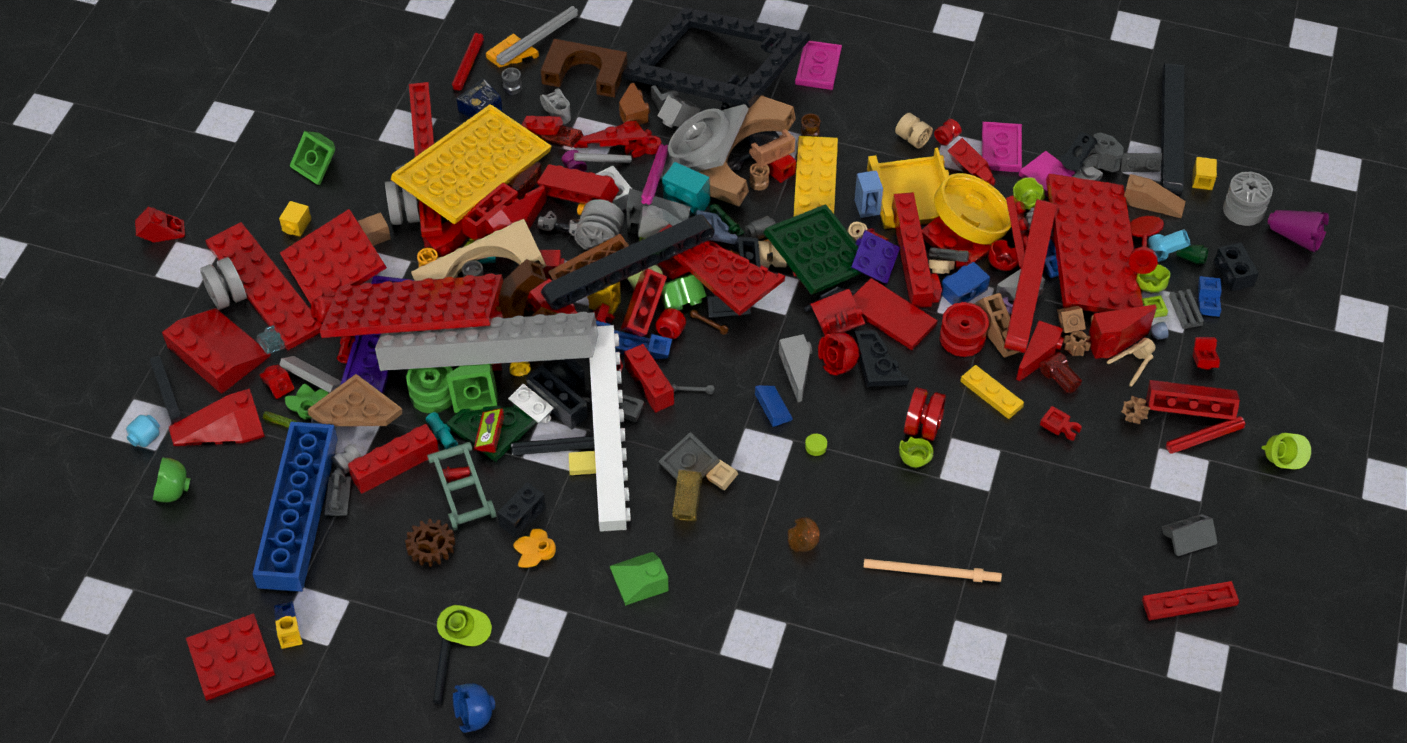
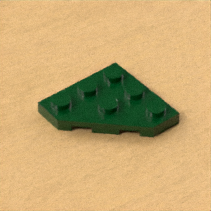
(514, 426)

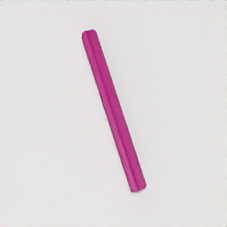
(655, 174)

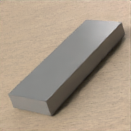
(310, 373)

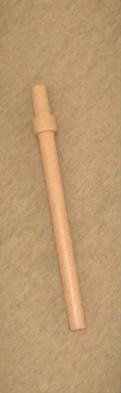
(977, 574)

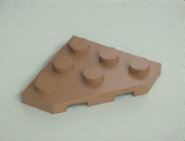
(355, 405)

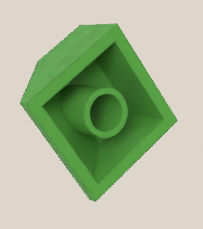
(472, 387)

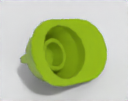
(1288, 450)
(464, 625)

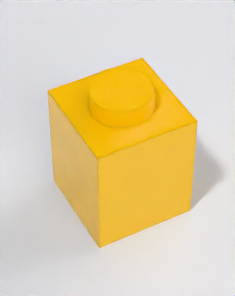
(1204, 173)
(295, 218)

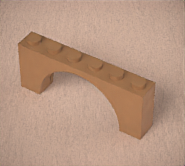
(761, 116)

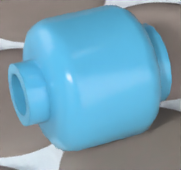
(143, 430)

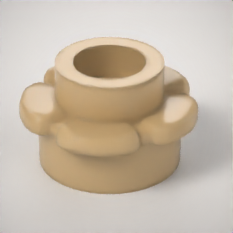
(857, 226)

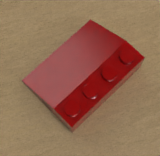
(214, 348)

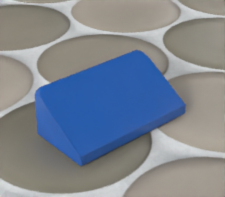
(772, 405)

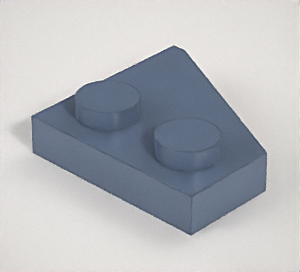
(721, 229)

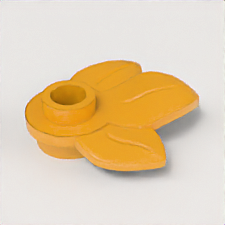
(532, 548)

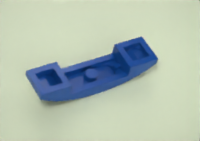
(656, 345)

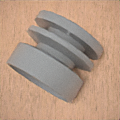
(1247, 198)
(598, 223)

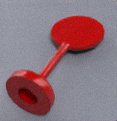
(1143, 259)

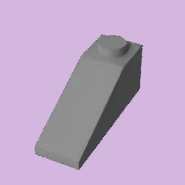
(653, 220)
(795, 357)

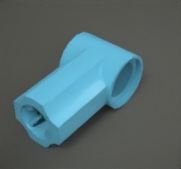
(1167, 244)

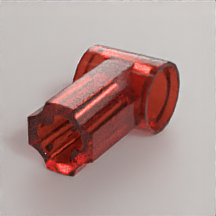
(1057, 368)

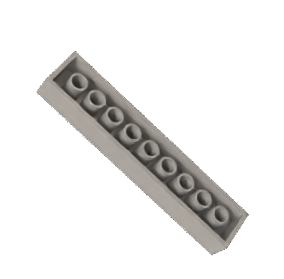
(501, 342)

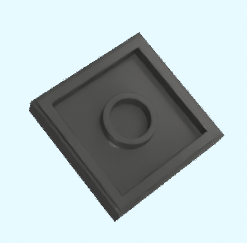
(689, 455)

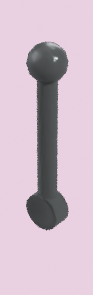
(709, 389)

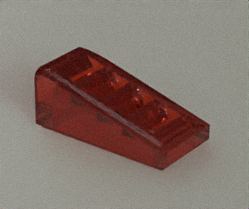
(526, 180)

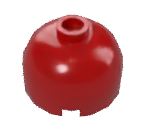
(838, 352)

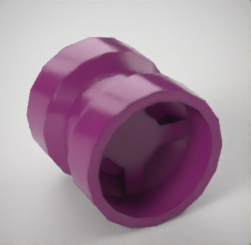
(570, 163)

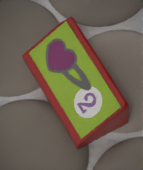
(489, 431)

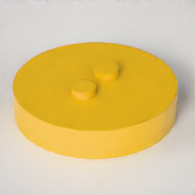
(972, 208)

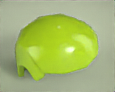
(1028, 191)
(1155, 281)
(916, 452)

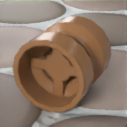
(759, 177)

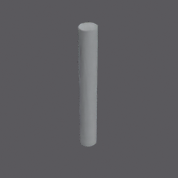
(602, 158)

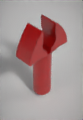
(637, 146)

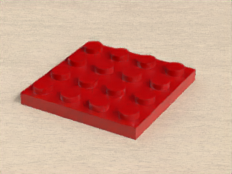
(333, 257)

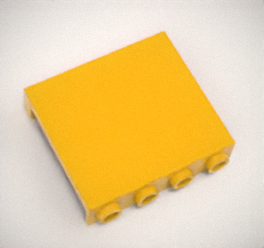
(906, 176)

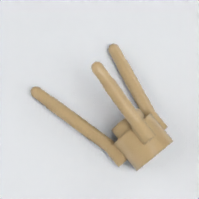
(1141, 350)

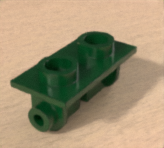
(733, 227)

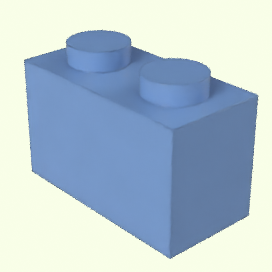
(868, 194)

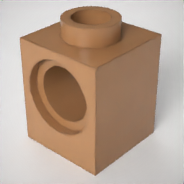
(1071, 319)

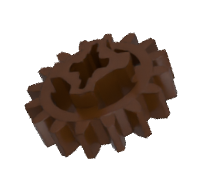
(430, 542)

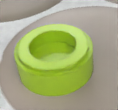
(816, 444)

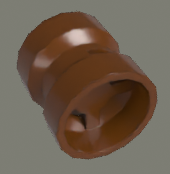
(810, 125)

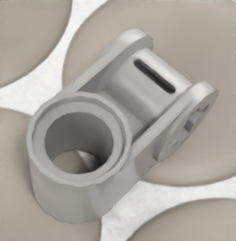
(557, 105)

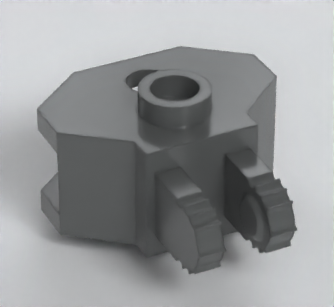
(1104, 155)

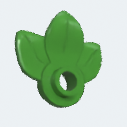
(304, 400)

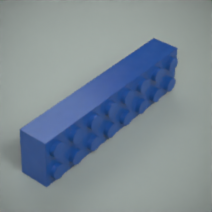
(295, 507)

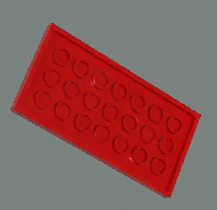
(1093, 244)
(412, 305)

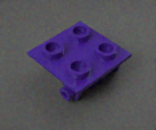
(875, 256)

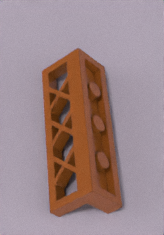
(588, 257)

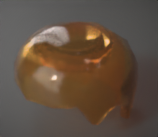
(804, 535)

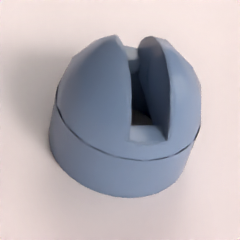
(1159, 330)

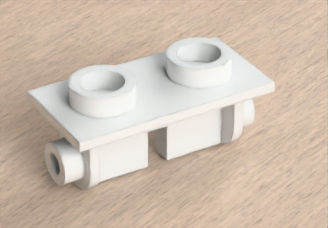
(532, 404)

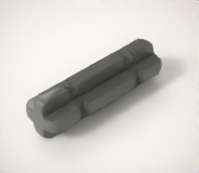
(948, 254)

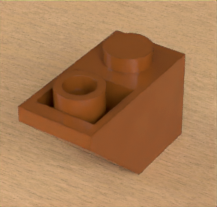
(633, 107)

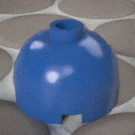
(473, 706)

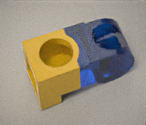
(287, 625)

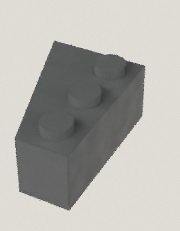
(634, 209)

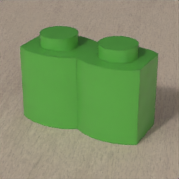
(682, 291)

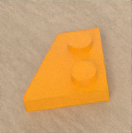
(509, 41)

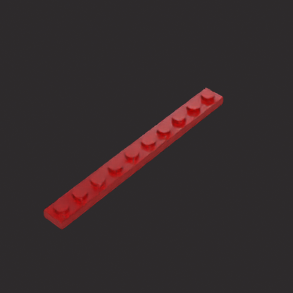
(423, 139)

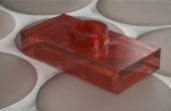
(565, 136)

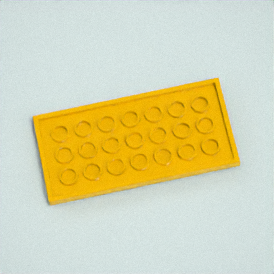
(470, 163)

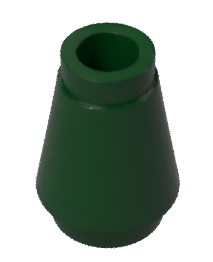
(1194, 253)

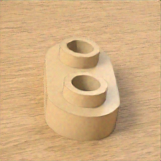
(941, 266)

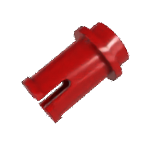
(454, 474)

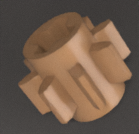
(1077, 343)
(1135, 410)

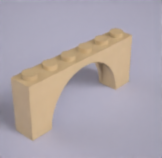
(510, 242)

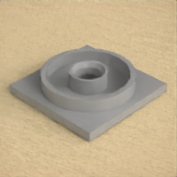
(705, 138)

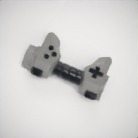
(550, 222)

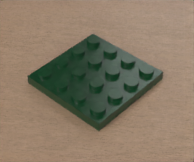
(815, 248)

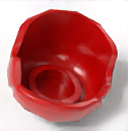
(1002, 256)

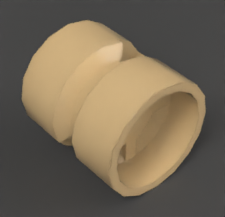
(913, 130)
(766, 260)

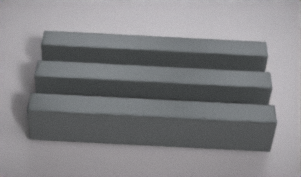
(1183, 296)

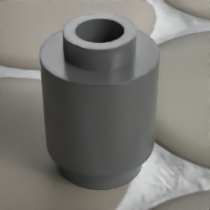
(757, 227)

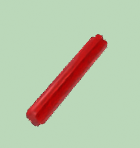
(467, 61)
(1205, 434)

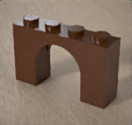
(567, 54)
(517, 288)

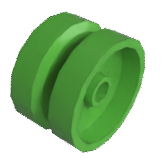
(429, 388)

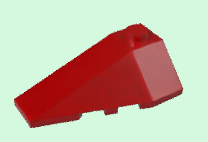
(526, 209)
(222, 421)

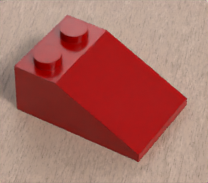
(1119, 329)

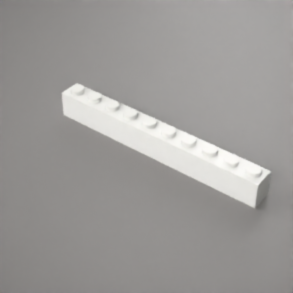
(607, 432)

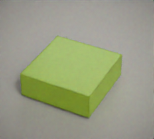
(1161, 307)

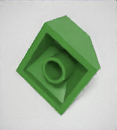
(313, 156)
(640, 577)

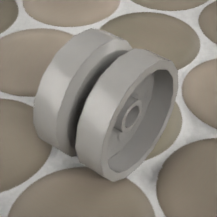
(400, 202)
(219, 284)

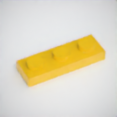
(992, 391)

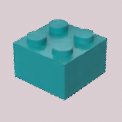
(686, 187)

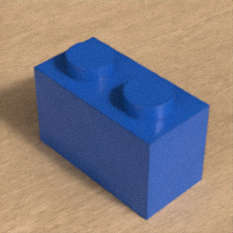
(965, 284)

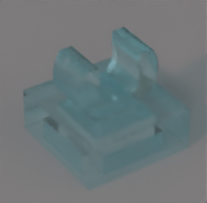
(270, 340)

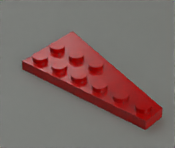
(729, 275)

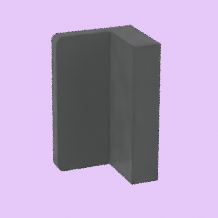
(1191, 534)

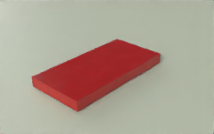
(893, 314)

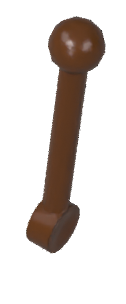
(723, 329)

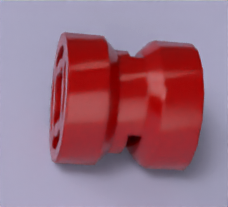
(946, 133)

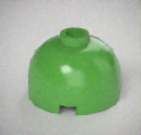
(170, 481)

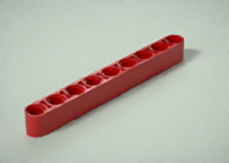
(1030, 276)

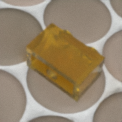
(687, 495)

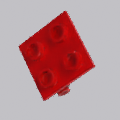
(838, 313)

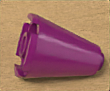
(1300, 227)

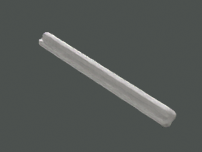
(536, 35)

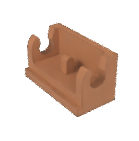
(773, 150)

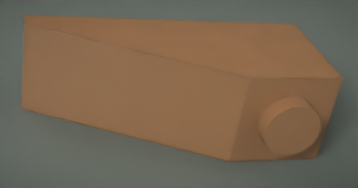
(1151, 196)
(998, 321)

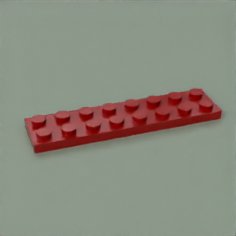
(266, 285)

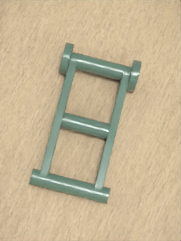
(454, 518)

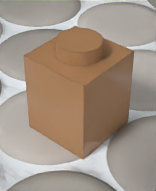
(375, 228)

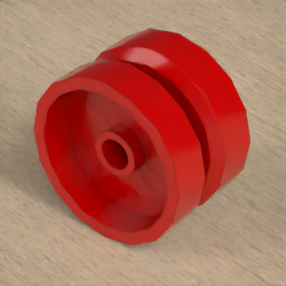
(964, 329)
(927, 414)

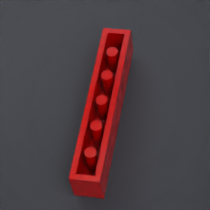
(912, 250)

